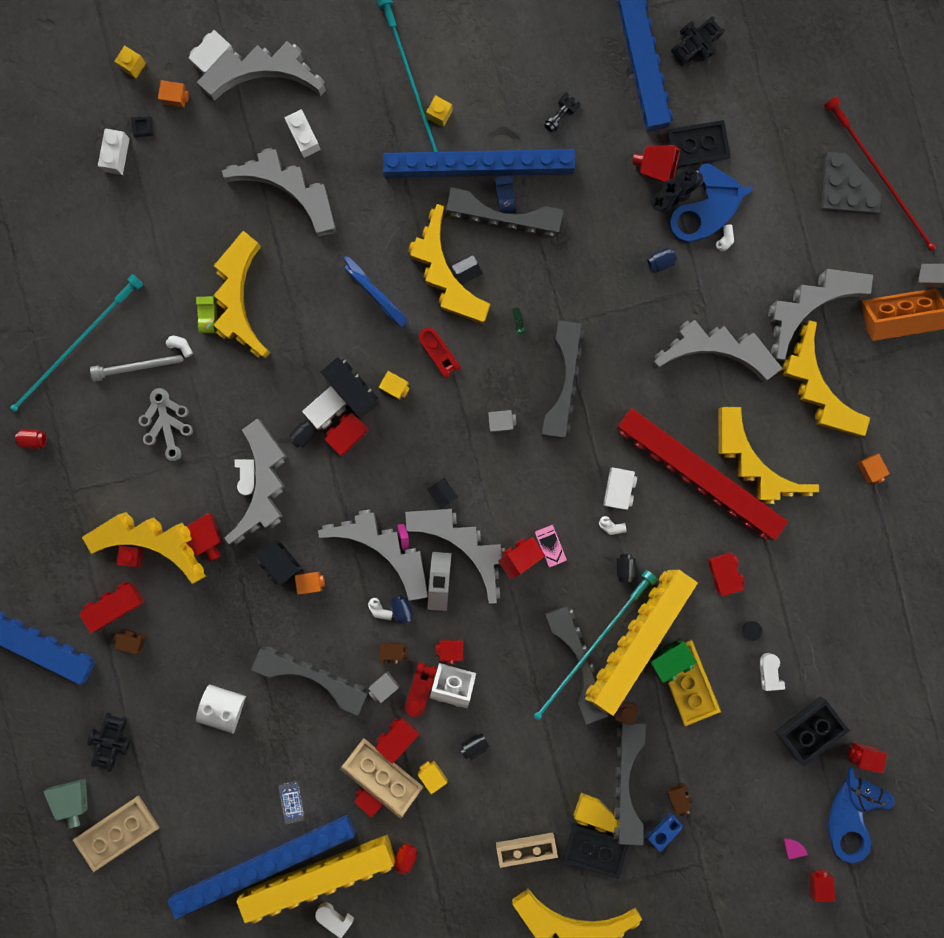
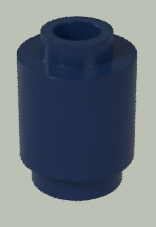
(661, 260)
(401, 610)

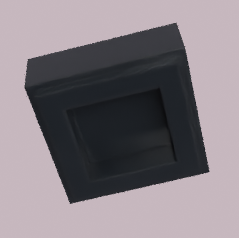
(142, 126)

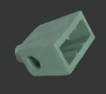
(68, 801)

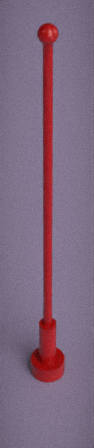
(833, 105)

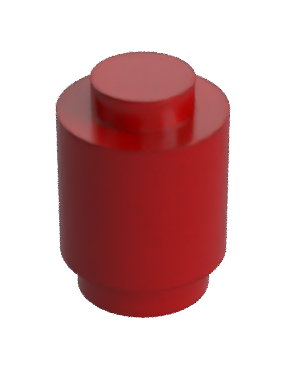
(30, 439)
(405, 858)

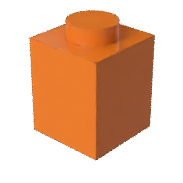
(173, 94)
(873, 469)
(309, 582)

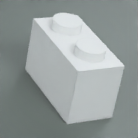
(209, 51)
(302, 133)
(113, 151)
(325, 408)
(619, 488)

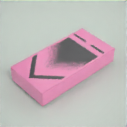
(550, 546)

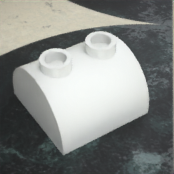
(453, 685)
(220, 708)

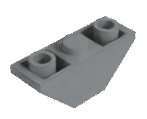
(439, 581)

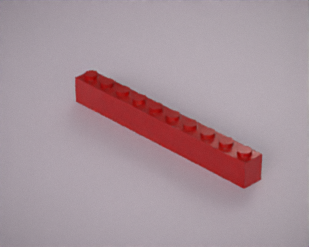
(701, 474)

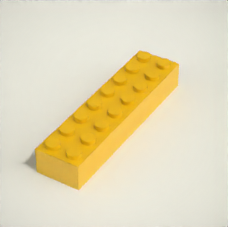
(640, 641)
(316, 879)

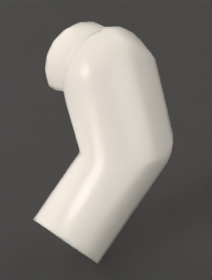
(727, 240)
(178, 342)
(610, 528)
(377, 610)

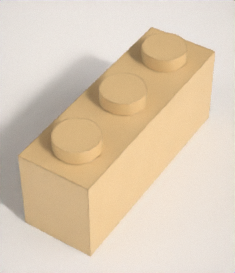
(526, 850)

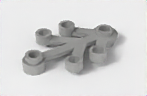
(165, 421)

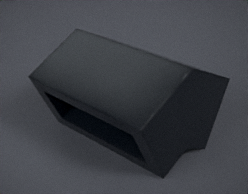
(467, 270)
(442, 493)

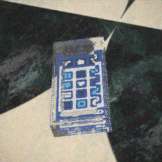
(291, 802)

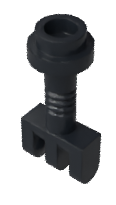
(551, 124)

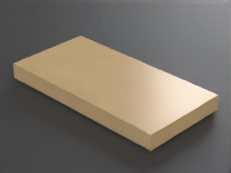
(381, 778)
(116, 833)

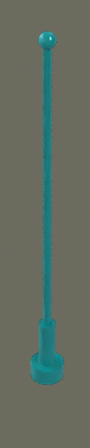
(386, 6)
(134, 283)
(648, 578)

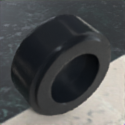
(752, 630)

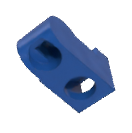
(664, 832)

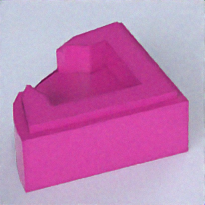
(403, 537)
(794, 849)

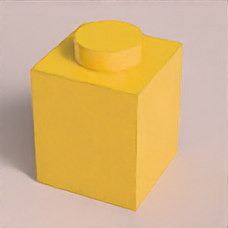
(130, 62)
(439, 111)
(394, 385)
(432, 776)

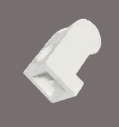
(247, 476)
(769, 672)
(333, 920)

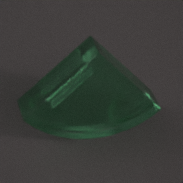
(518, 321)

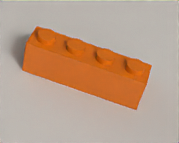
(904, 314)

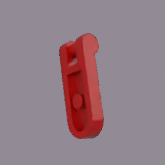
(438, 351)
(419, 690)

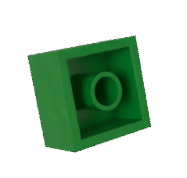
(671, 661)

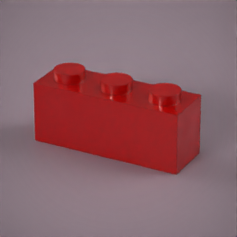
(111, 606)

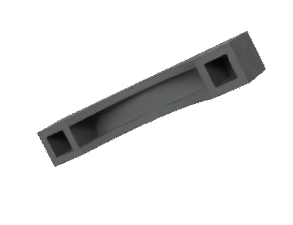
(465, 205)
(567, 341)
(562, 625)
(346, 695)
(629, 827)

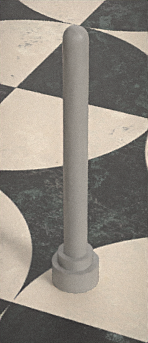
(98, 372)

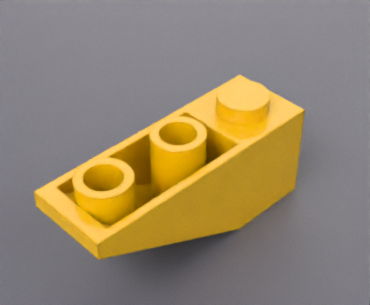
(594, 812)

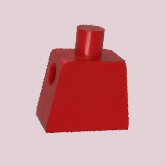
(658, 162)
(205, 537)

